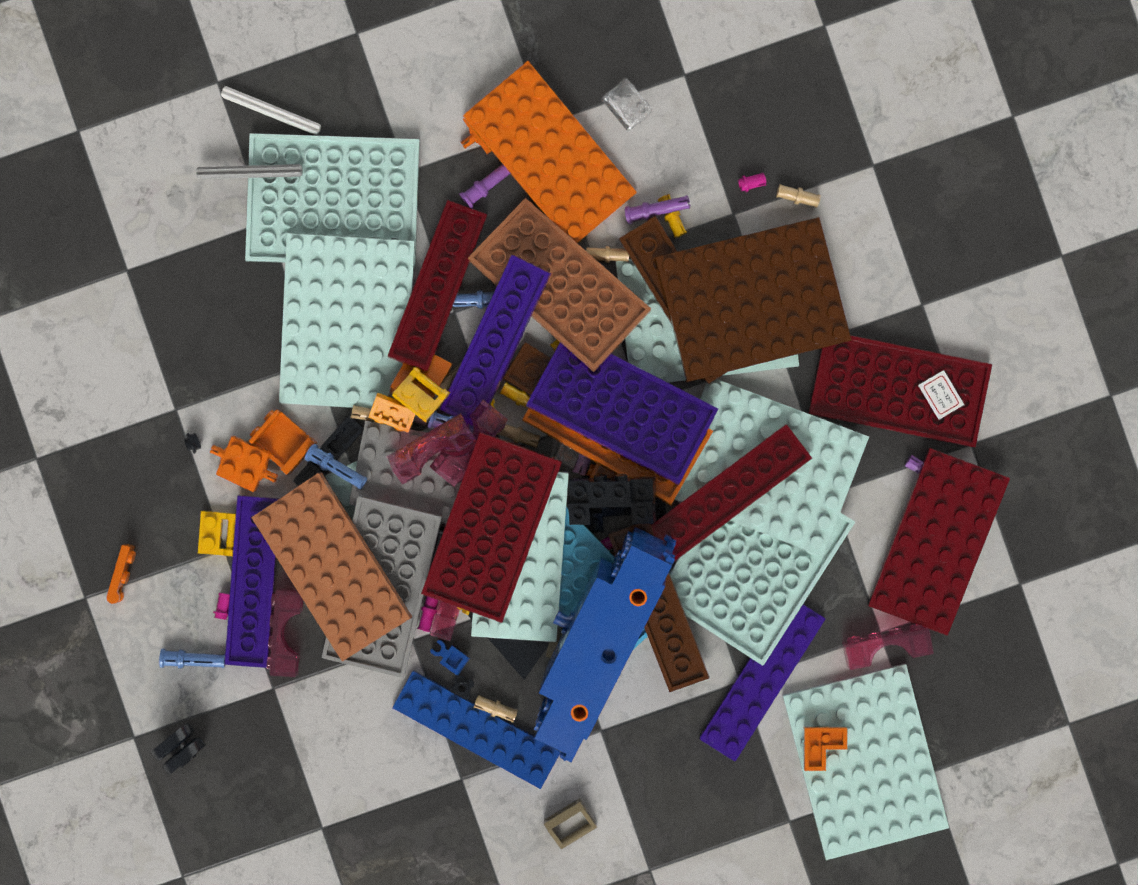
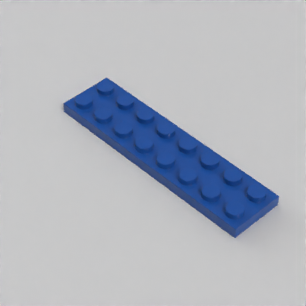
(476, 729)

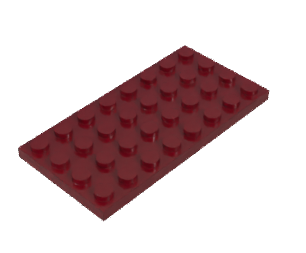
(879, 388)
(491, 527)
(938, 541)

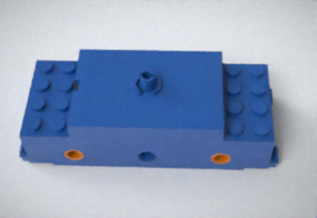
(600, 639)

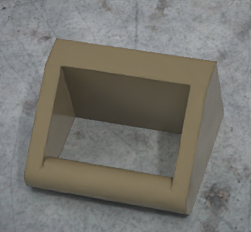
(564, 814)

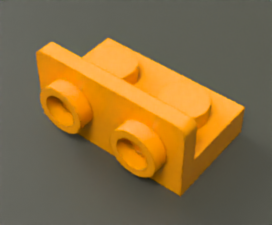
(391, 412)

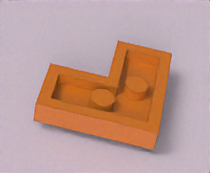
(819, 740)

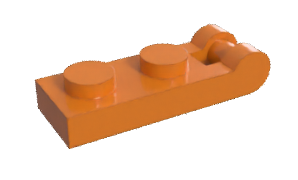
(121, 573)

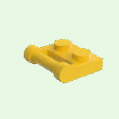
(416, 399)
(211, 533)

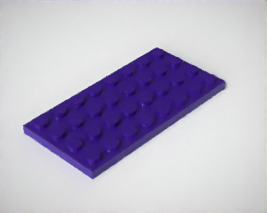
(624, 411)

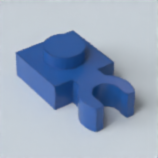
(452, 659)

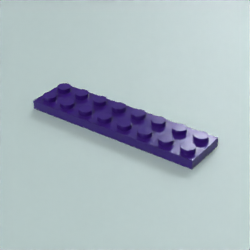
(496, 337)
(250, 588)
(758, 687)

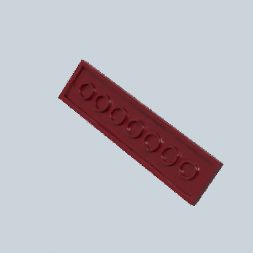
(437, 286)
(732, 491)

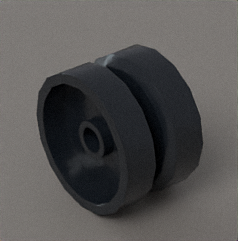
(178, 748)

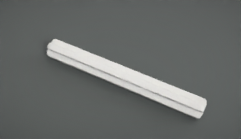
(271, 110)

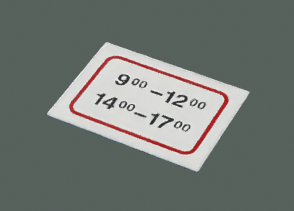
(941, 394)

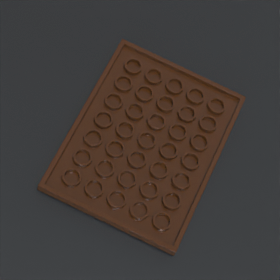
(752, 299)

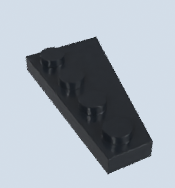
(519, 653)

